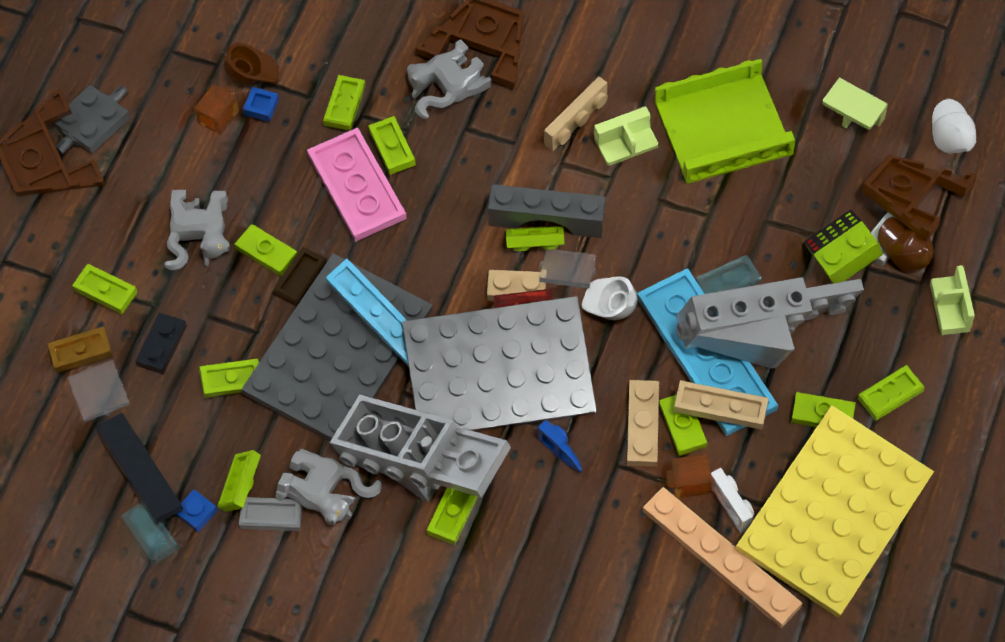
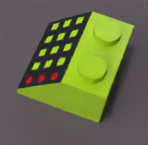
(843, 247)

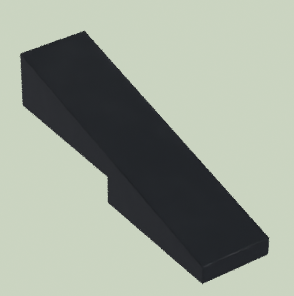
(138, 468)

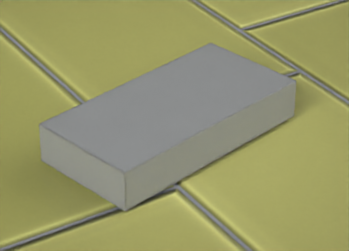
(271, 514)

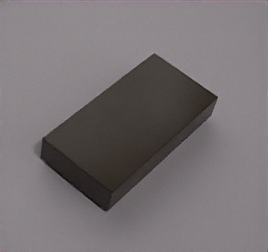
(299, 276)

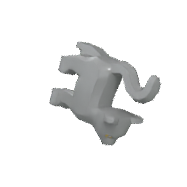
(449, 76)
(193, 223)
(317, 487)

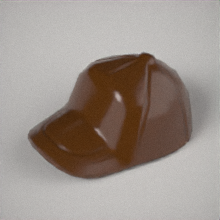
(249, 65)
(904, 246)

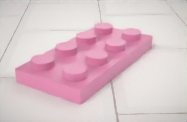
(356, 184)

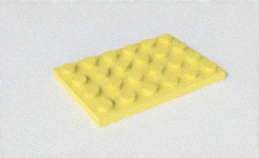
(834, 511)

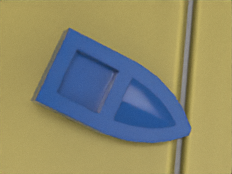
(556, 441)

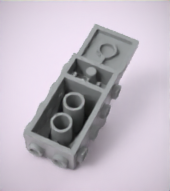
(758, 319)
(417, 448)

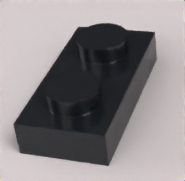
(161, 343)

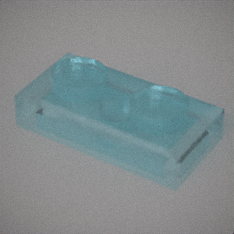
(730, 276)
(152, 537)

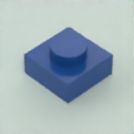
(261, 104)
(196, 511)

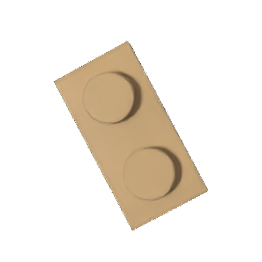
(509, 282)

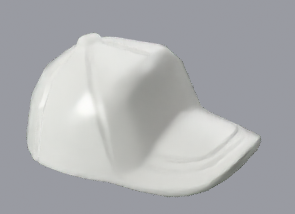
(952, 127)
(610, 298)

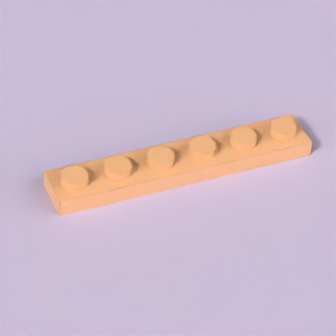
(722, 557)

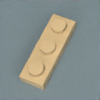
(576, 114)
(721, 404)
(643, 423)

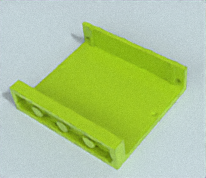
(722, 121)

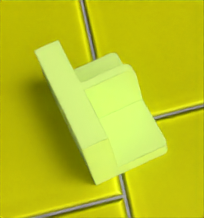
(855, 105)
(625, 136)
(952, 303)

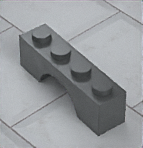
(517, 205)

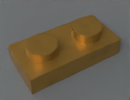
(80, 349)

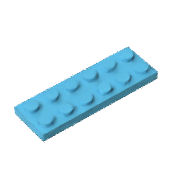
(700, 365)

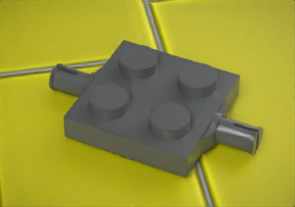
(92, 119)

